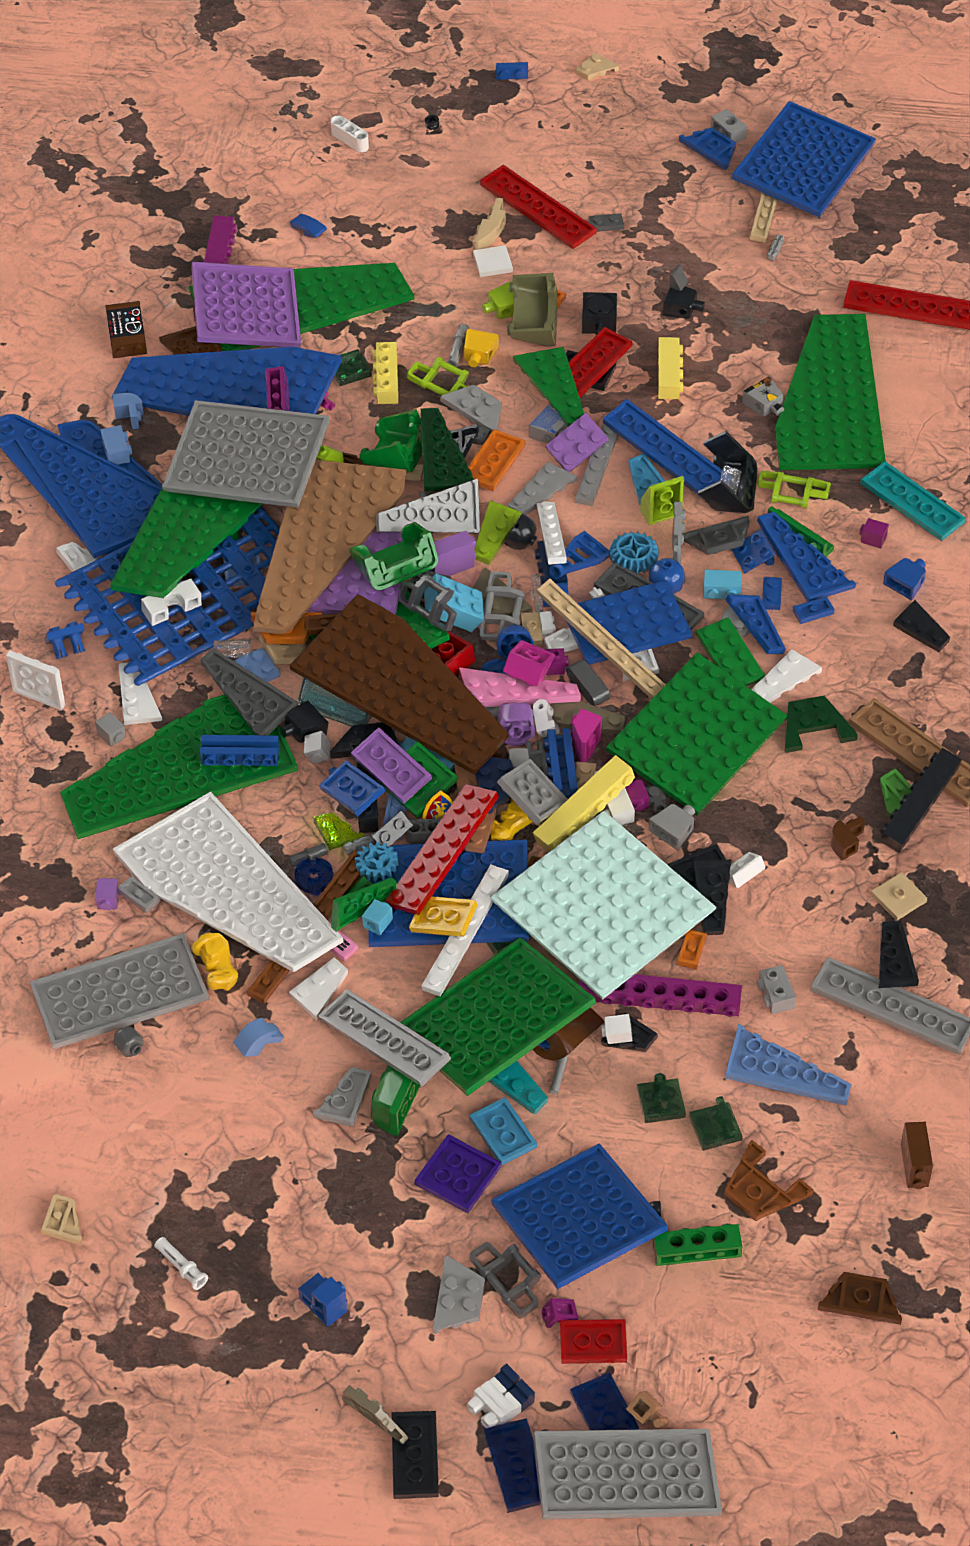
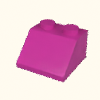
(528, 663)
(585, 734)

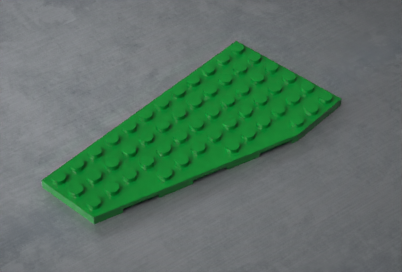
(341, 293)
(832, 401)
(177, 538)
(167, 772)

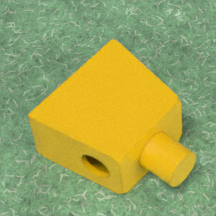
(480, 347)

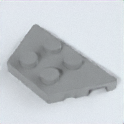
(475, 405)
(458, 1296)

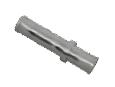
(459, 342)

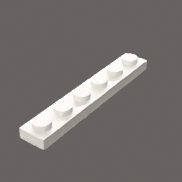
(551, 533)

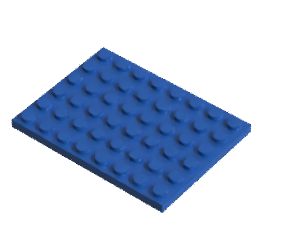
(803, 159)
(460, 884)

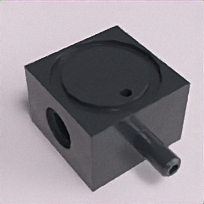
(599, 312)

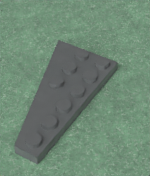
(255, 699)

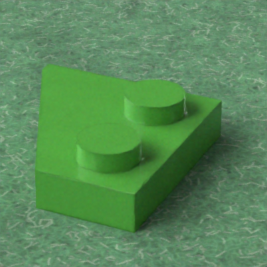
(894, 788)

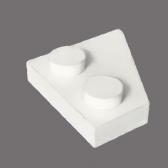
(75, 556)

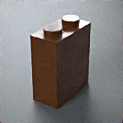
(916, 1155)

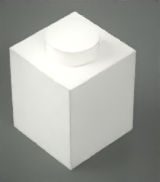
(617, 1029)

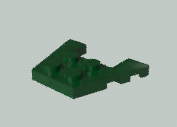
(812, 716)

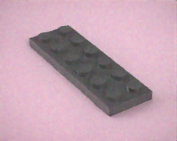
(621, 579)

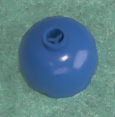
(668, 570)
(510, 637)

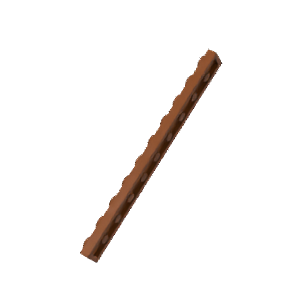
(339, 886)

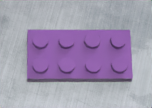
(391, 765)

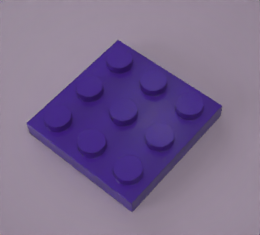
(458, 1173)

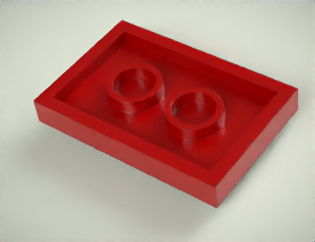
(593, 1341)

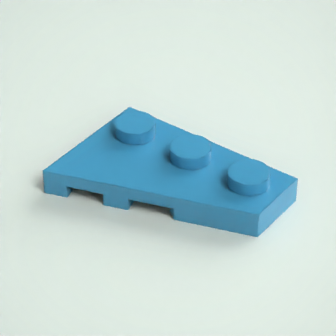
(643, 475)

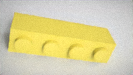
(669, 368)

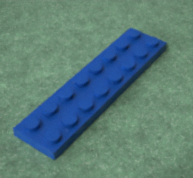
(662, 446)

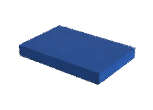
(352, 788)

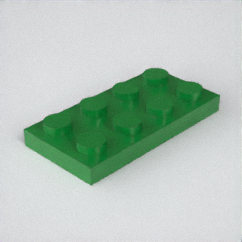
(729, 651)

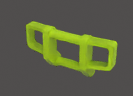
(432, 372)
(780, 477)

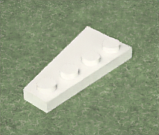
(137, 700)

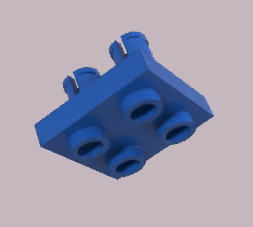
(71, 631)

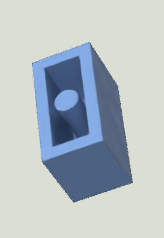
(115, 445)

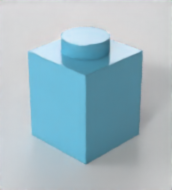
(377, 917)

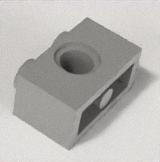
(729, 125)

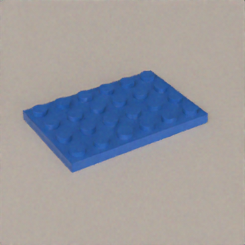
(636, 618)

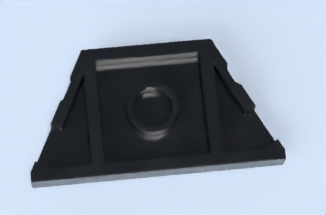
(356, 736)

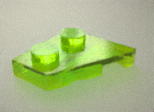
(335, 831)

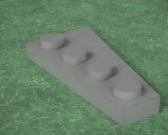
(542, 487)

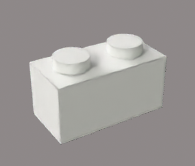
(547, 625)

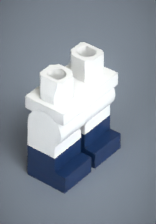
(501, 1398)

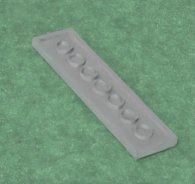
(893, 1006)
(384, 1037)

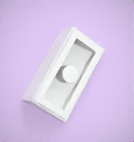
(745, 869)

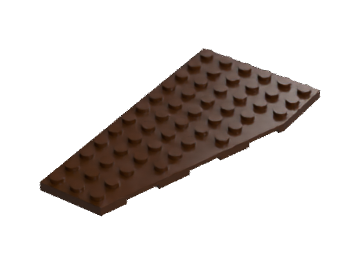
(396, 678)

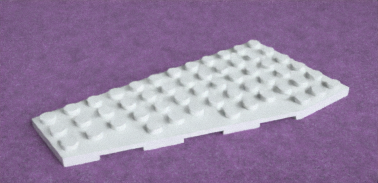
(225, 879)

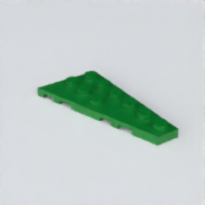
(553, 379)

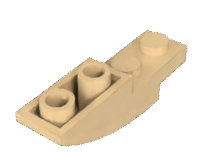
(490, 227)

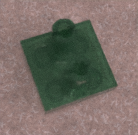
(661, 1099)

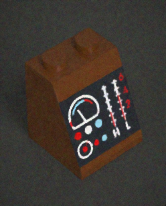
(126, 329)

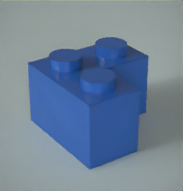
(324, 1298)

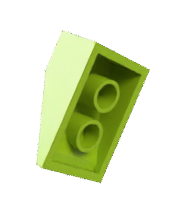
(659, 500)

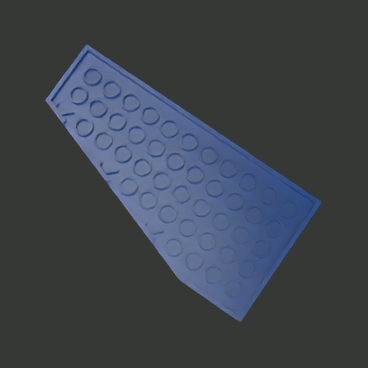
(229, 377)

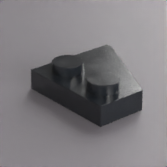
(641, 1037)

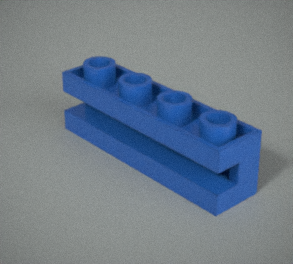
(239, 750)
(561, 761)

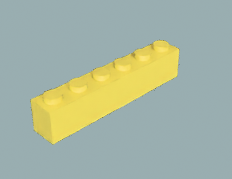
(584, 803)

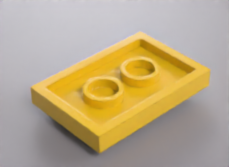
(444, 916)

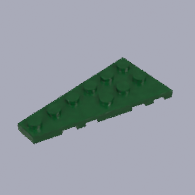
(442, 459)

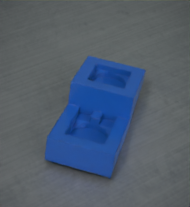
(309, 225)

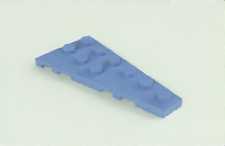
(777, 1068)

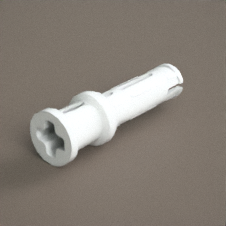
(186, 1268)

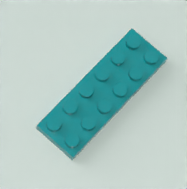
(913, 501)

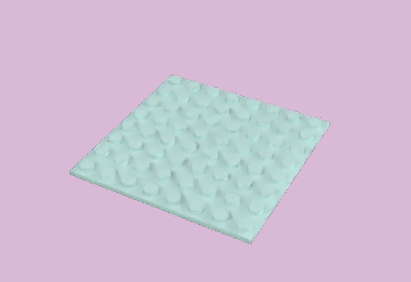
(603, 904)

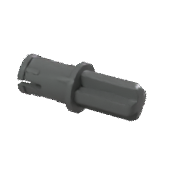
(312, 853)

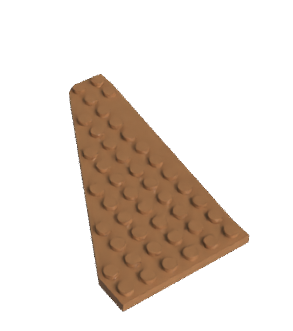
(316, 537)

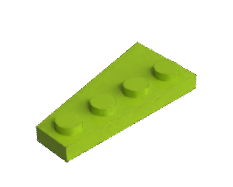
(495, 530)

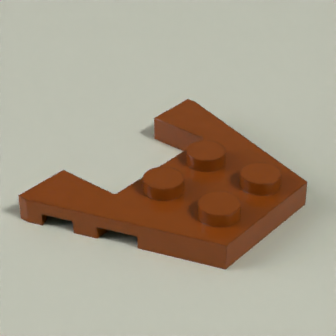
(757, 1193)

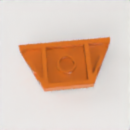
(294, 636)

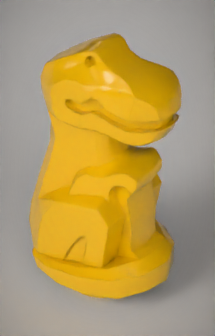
(512, 821)
(215, 954)

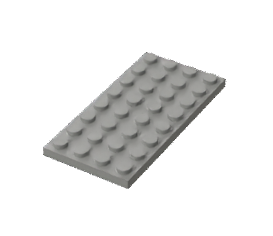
(119, 991)
(626, 1473)

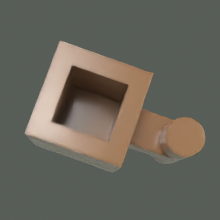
(646, 1408)

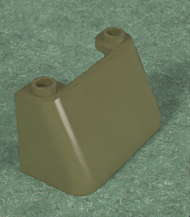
(534, 308)

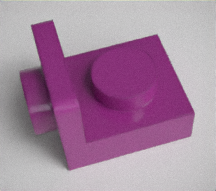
(558, 1310)

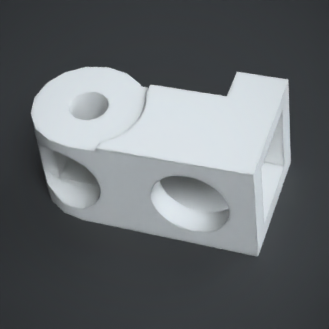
(543, 718)

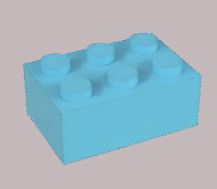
(465, 601)

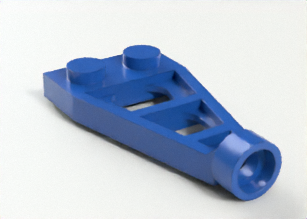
(590, 546)

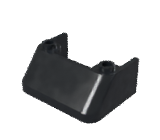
(731, 453)

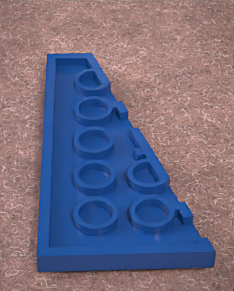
(804, 562)

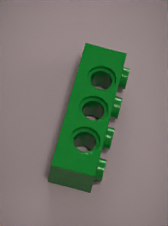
(708, 1249)

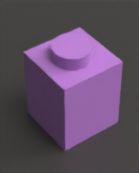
(107, 893)

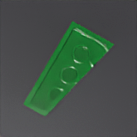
(353, 905)

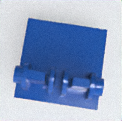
(754, 552)

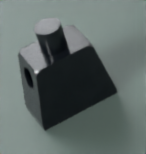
(682, 303)
(303, 721)

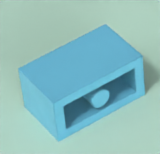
(721, 583)

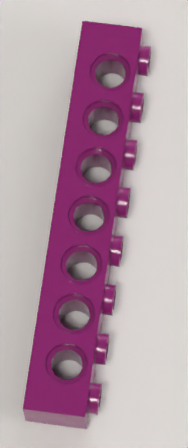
(672, 988)

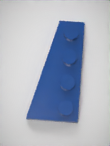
(757, 620)

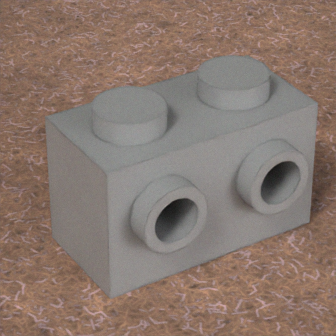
(776, 989)

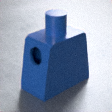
(906, 577)

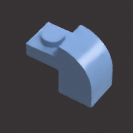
(127, 406)
(255, 1036)

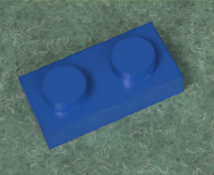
(513, 70)
(772, 593)
(813, 610)

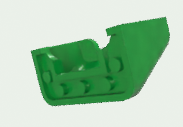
(398, 444)
(400, 561)

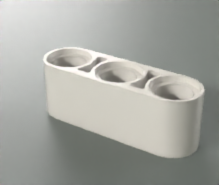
(349, 133)

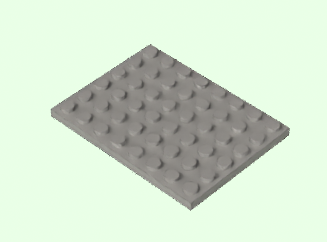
(246, 453)

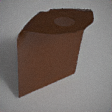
(571, 1035)

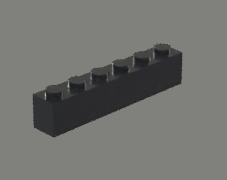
(920, 800)

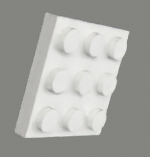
(35, 680)

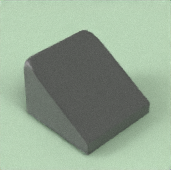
(678, 278)

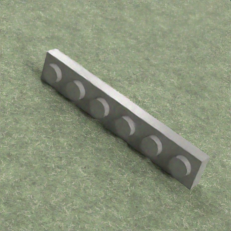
(596, 469)

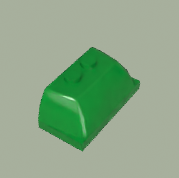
(392, 1100)

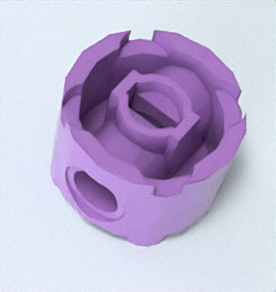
(517, 721)

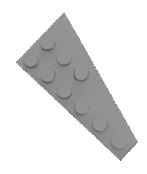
(442, 512)

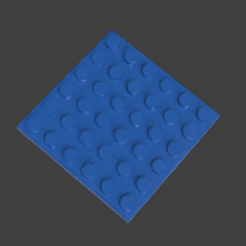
(579, 1215)

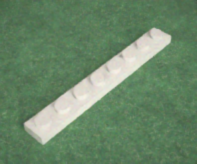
(456, 945)

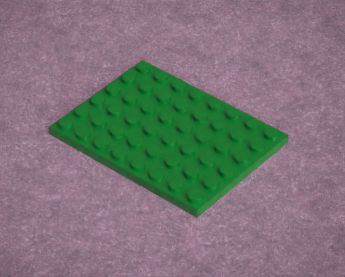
(696, 733)
(498, 1014)

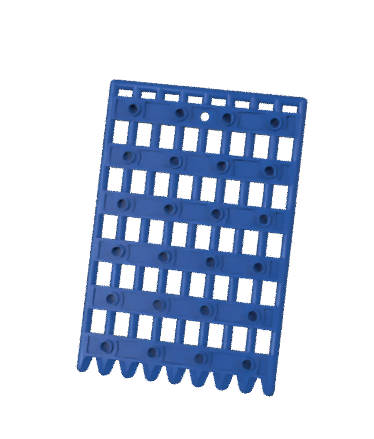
(198, 618)

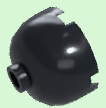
(522, 533)

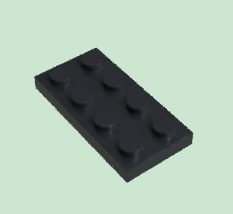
(417, 1459)

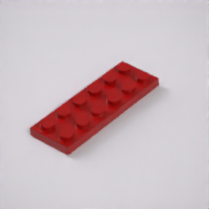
(597, 358)

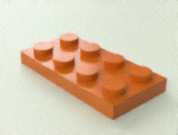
(495, 458)

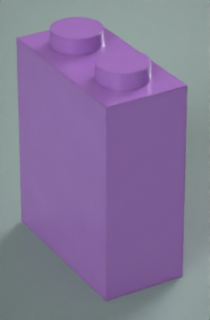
(455, 554)

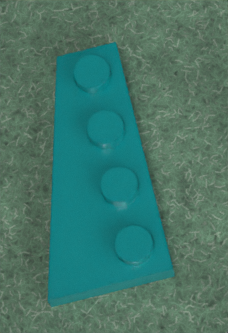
(520, 1087)

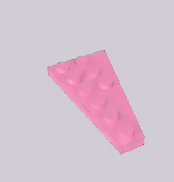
(498, 688)

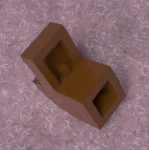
(844, 837)

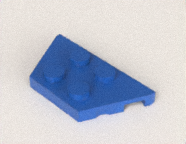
(711, 145)

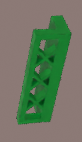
(808, 536)

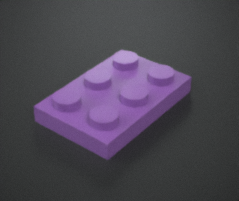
(577, 443)

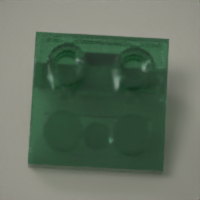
(715, 1125)

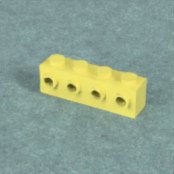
(387, 373)

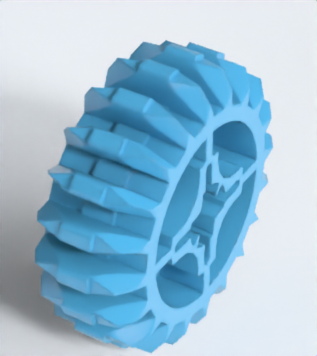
(634, 551)

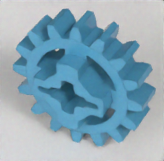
(376, 861)

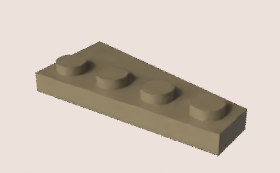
(563, 713)

